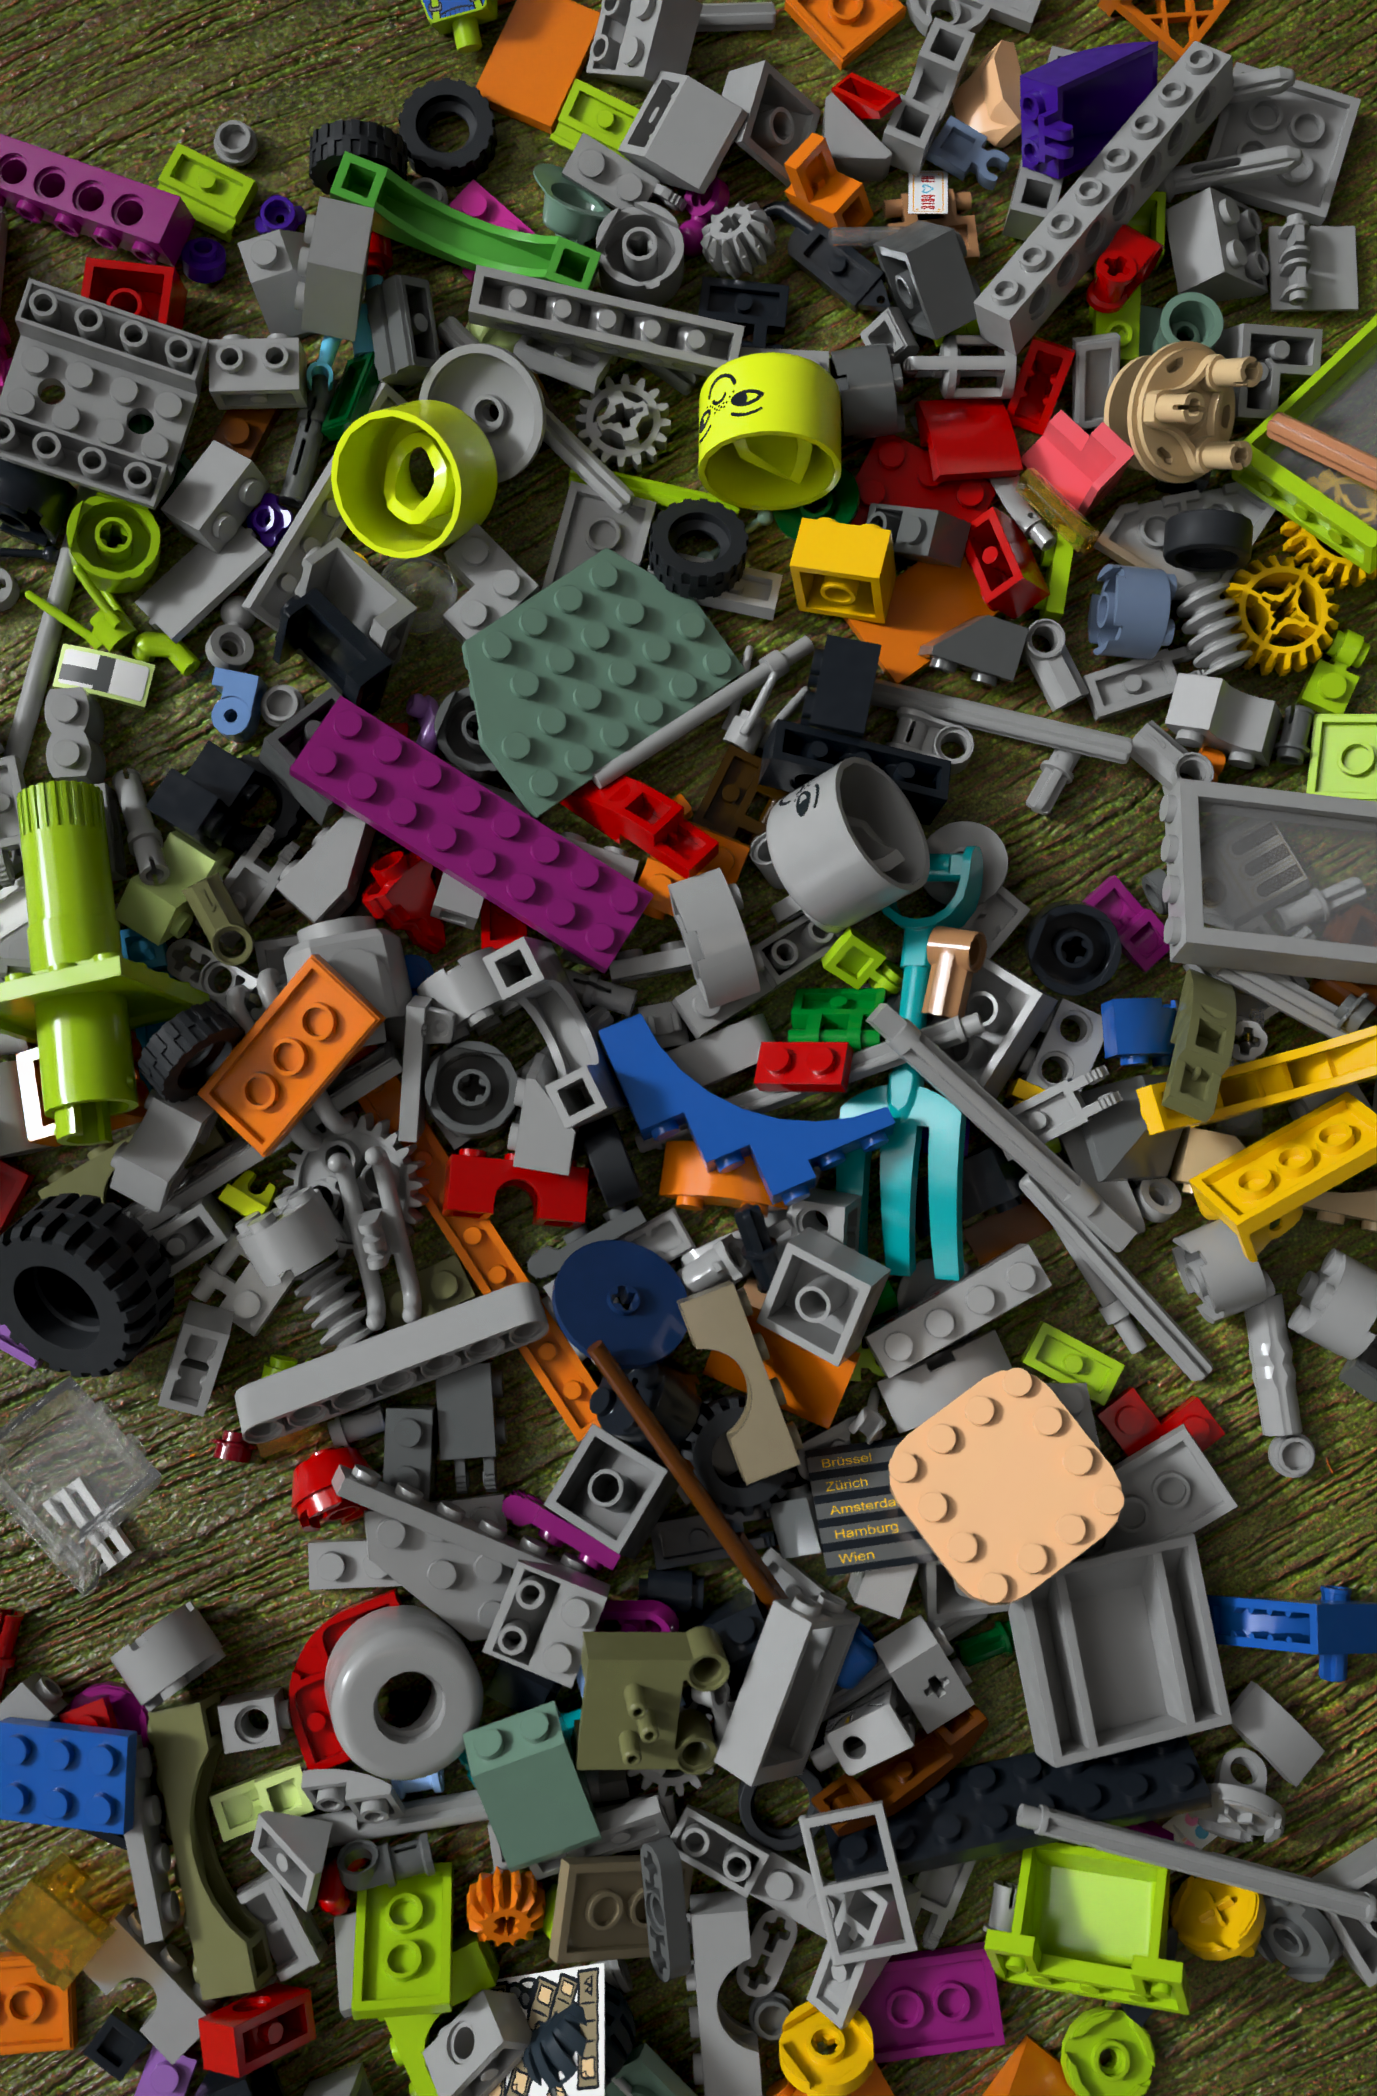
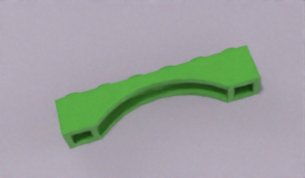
(437, 229)

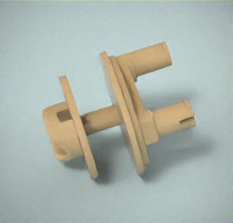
(1181, 410)

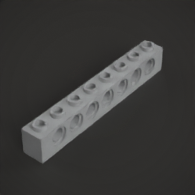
(1105, 197)

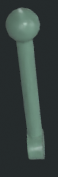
(763, 518)

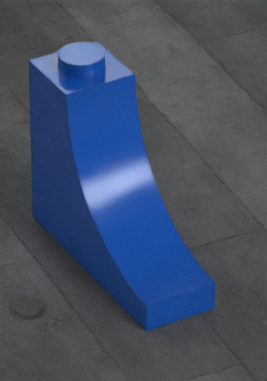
(1295, 1624)

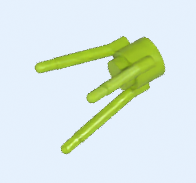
(110, 623)

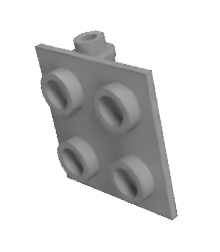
(1312, 267)

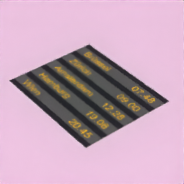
(857, 1512)

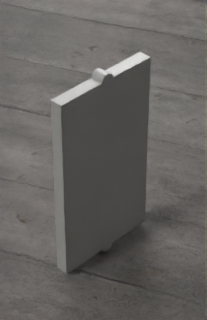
(201, 583)

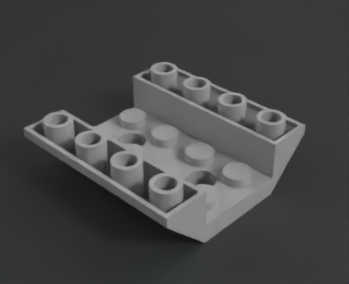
(110, 372)

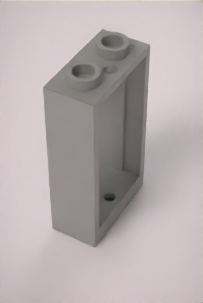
(787, 1688)

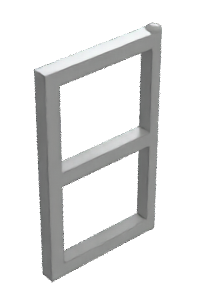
(876, 1879)

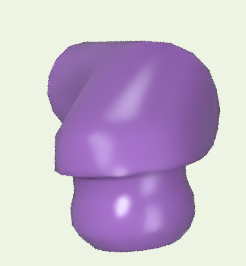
(425, 711)

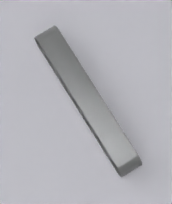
(390, 1362)

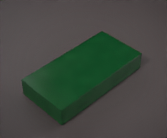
(352, 395)

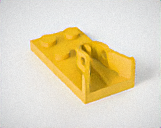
(1287, 1171)

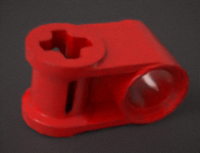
(1122, 269)

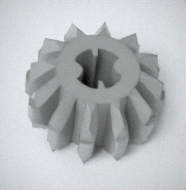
(738, 239)

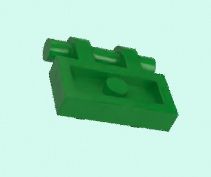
(836, 1016)

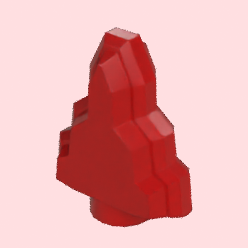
(405, 897)

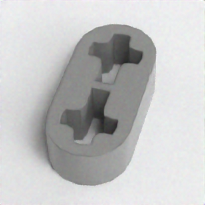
(776, 1953)

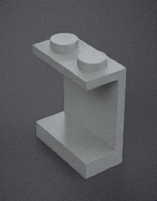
(360, 595)

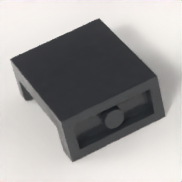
(333, 648)

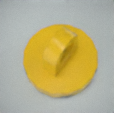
(1217, 1919)

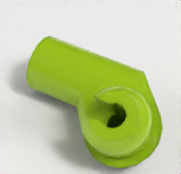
(158, 644)

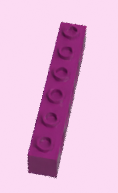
(70, 192)

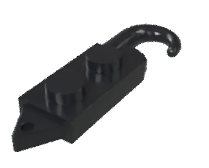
(835, 268)

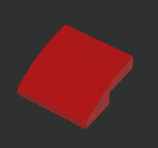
(968, 439)

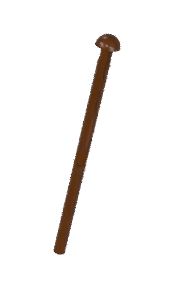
(734, 1543)

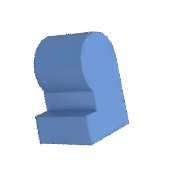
(239, 708)

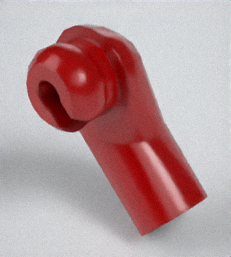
(331, 1893)

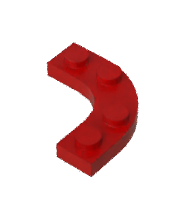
(307, 1692)

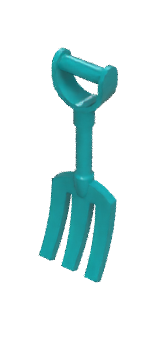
(917, 1106)

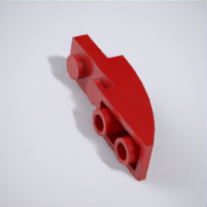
(648, 820)

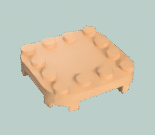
(1005, 1487)

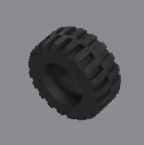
(83, 1285)

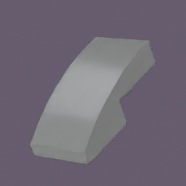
(1274, 1734)
(366, 1795)

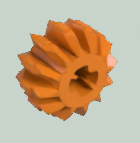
(505, 1906)

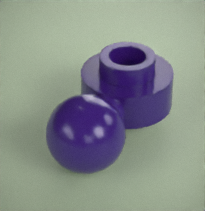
(203, 260)

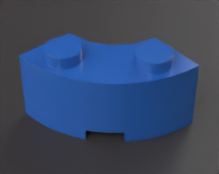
(1139, 1030)

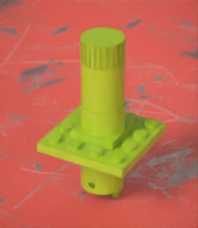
(79, 984)

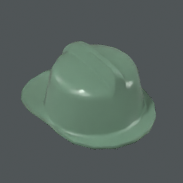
(567, 207)

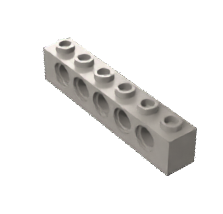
(602, 322)

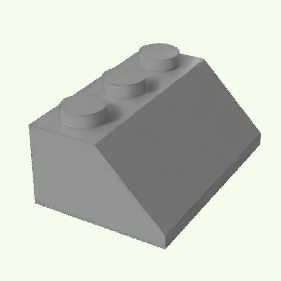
(1011, 1018)

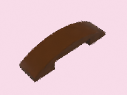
(905, 1775)

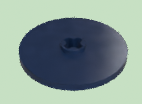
(622, 1269)

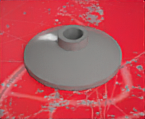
(954, 839)

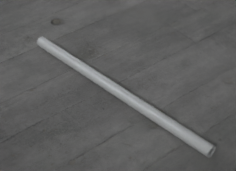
(43, 651)

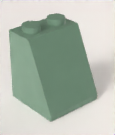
(531, 1786)

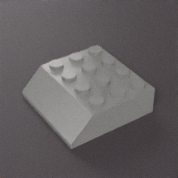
(1119, 1653)

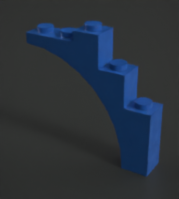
(724, 1134)

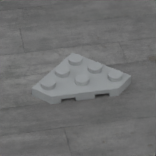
(1138, 530)
(442, 1575)

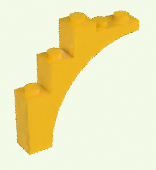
(1274, 1080)

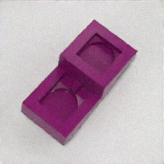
(1138, 928)

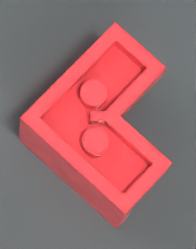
(1079, 464)

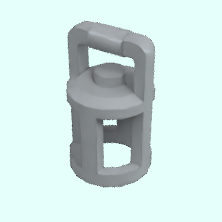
(952, 366)

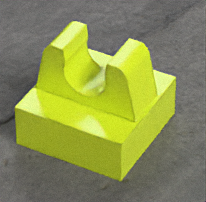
(241, 1200)

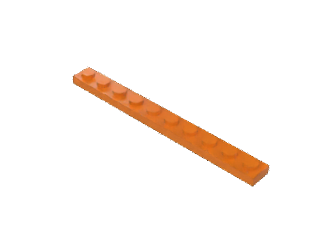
(490, 1264)

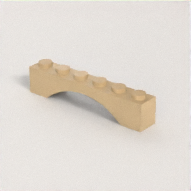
(1203, 1149)

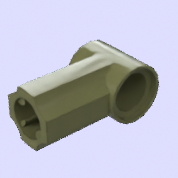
(218, 915)

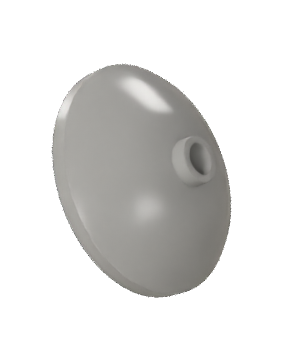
(485, 375)

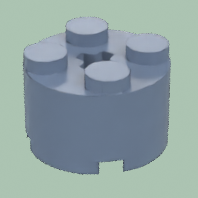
(1132, 612)

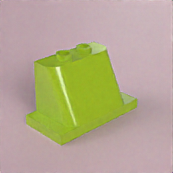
(1091, 1929)

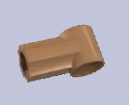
(953, 960)

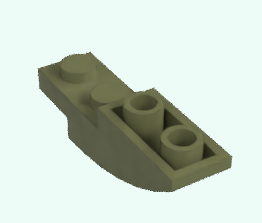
(1202, 1047)

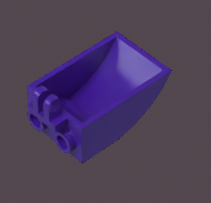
(1081, 104)

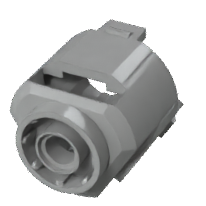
(368, 960)

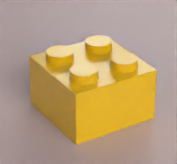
(843, 569)

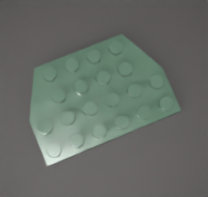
(588, 675)

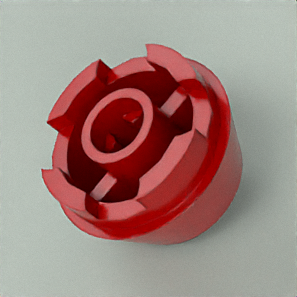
(314, 1494)

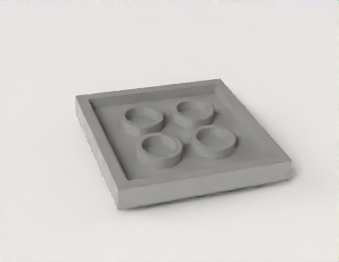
(1300, 117)

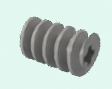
(1212, 626)
(333, 1305)

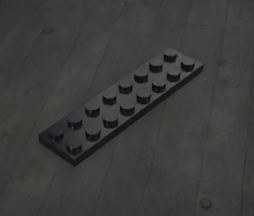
(976, 1806)

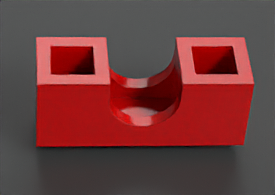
(475, 1179)

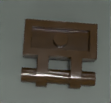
(732, 794)

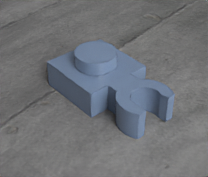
(962, 150)

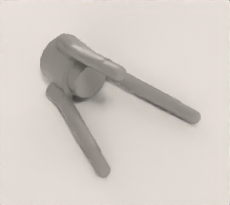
(747, 729)

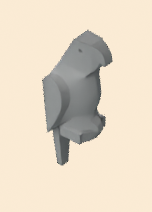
(720, 1260)

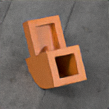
(822, 190)

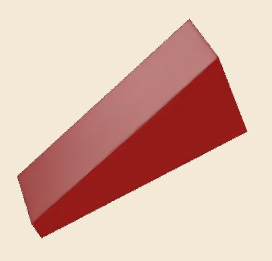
(865, 97)

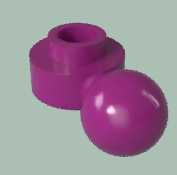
(701, 208)

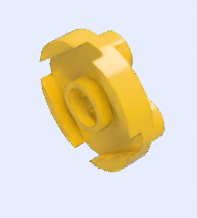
(825, 2074)

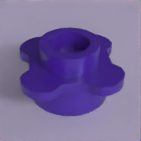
(277, 207)
(280, 520)

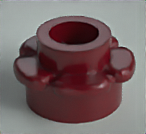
(233, 1447)

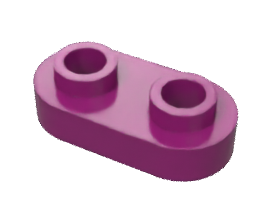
(637, 1617)

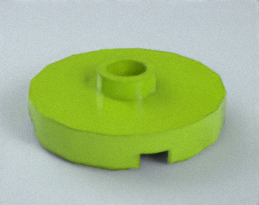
(1130, 2050)

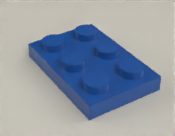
(67, 1775)

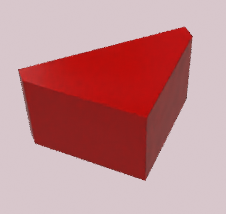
(1039, 384)

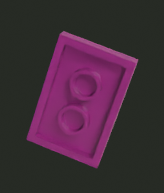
(934, 2004)

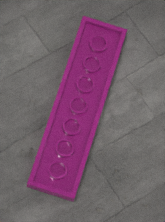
(471, 834)

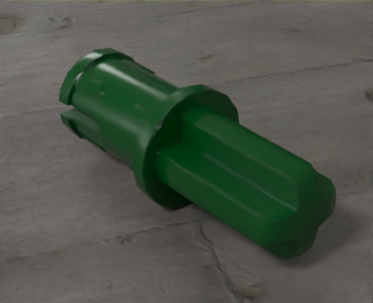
(987, 1644)

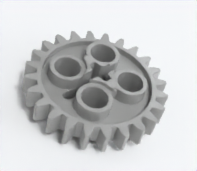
(314, 1171)

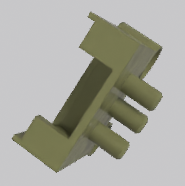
(635, 1700)

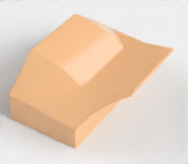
(992, 96)

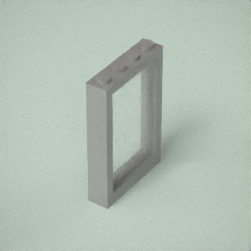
(1270, 881)

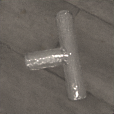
(860, 236)

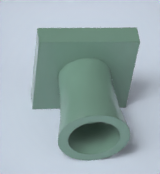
(1184, 318)

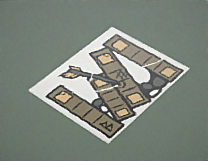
(540, 1998)

